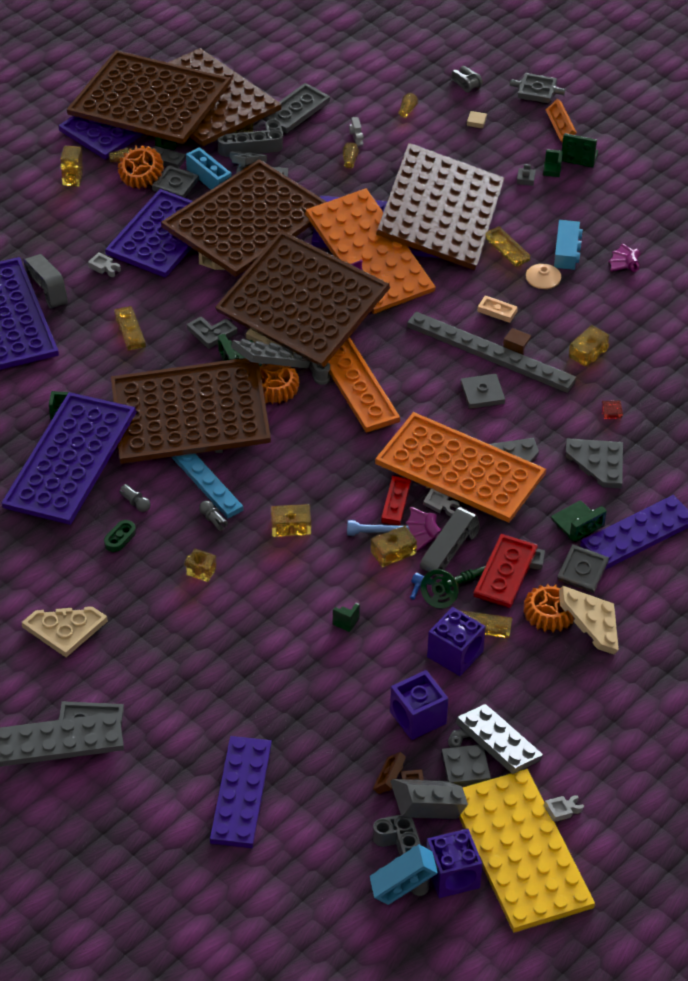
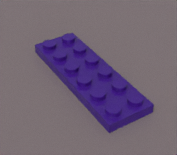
(639, 531)
(241, 792)

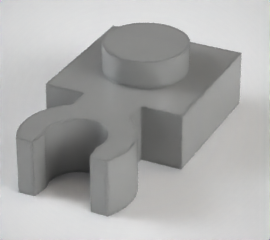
(355, 130)
(103, 263)
(439, 501)
(561, 809)

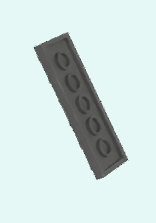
(60, 739)

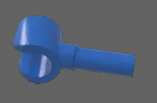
(416, 579)

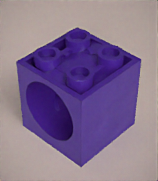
(456, 641)
(418, 705)
(456, 863)

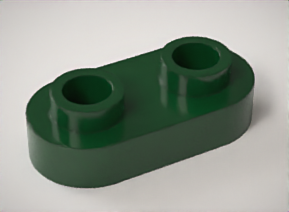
(116, 538)

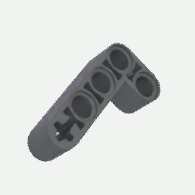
(253, 142)
(48, 279)
(458, 528)
(403, 838)

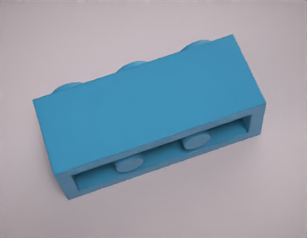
(209, 170)
(568, 244)
(403, 874)

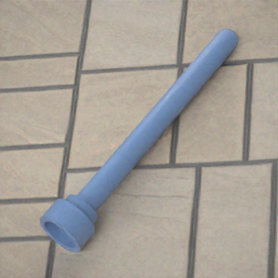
(354, 528)

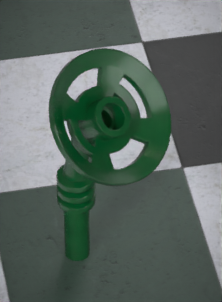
(445, 585)

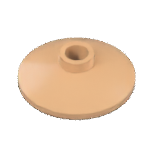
(543, 276)

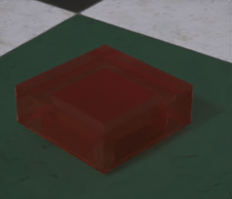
(612, 409)

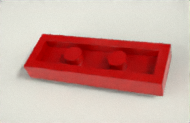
(396, 501)

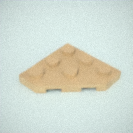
(593, 617)
(64, 628)

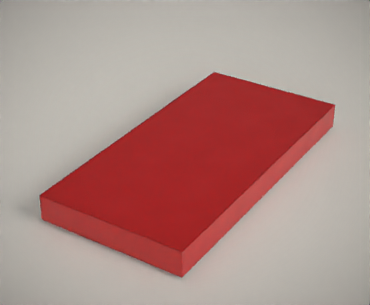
(505, 570)

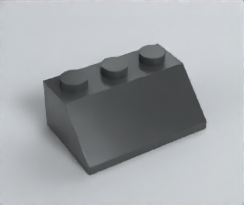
(429, 798)

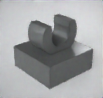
(526, 175)

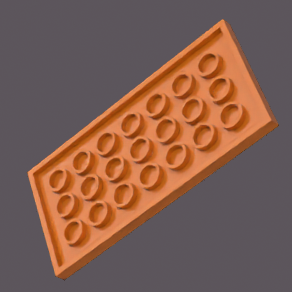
(350, 230)
(461, 467)

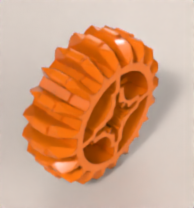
(138, 161)
(274, 385)
(548, 612)

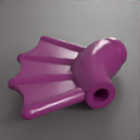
(625, 258)
(423, 527)

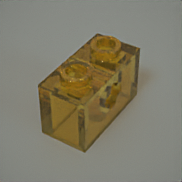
(71, 166)
(589, 346)
(291, 520)
(393, 546)

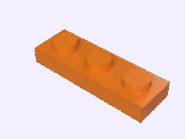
(560, 119)

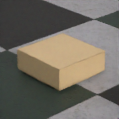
(476, 119)

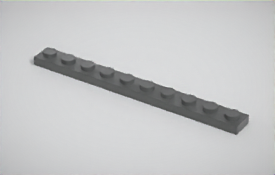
(492, 352)

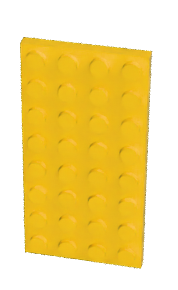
(523, 852)

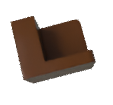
(516, 340)

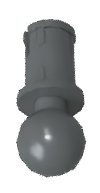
(135, 498)
(212, 514)

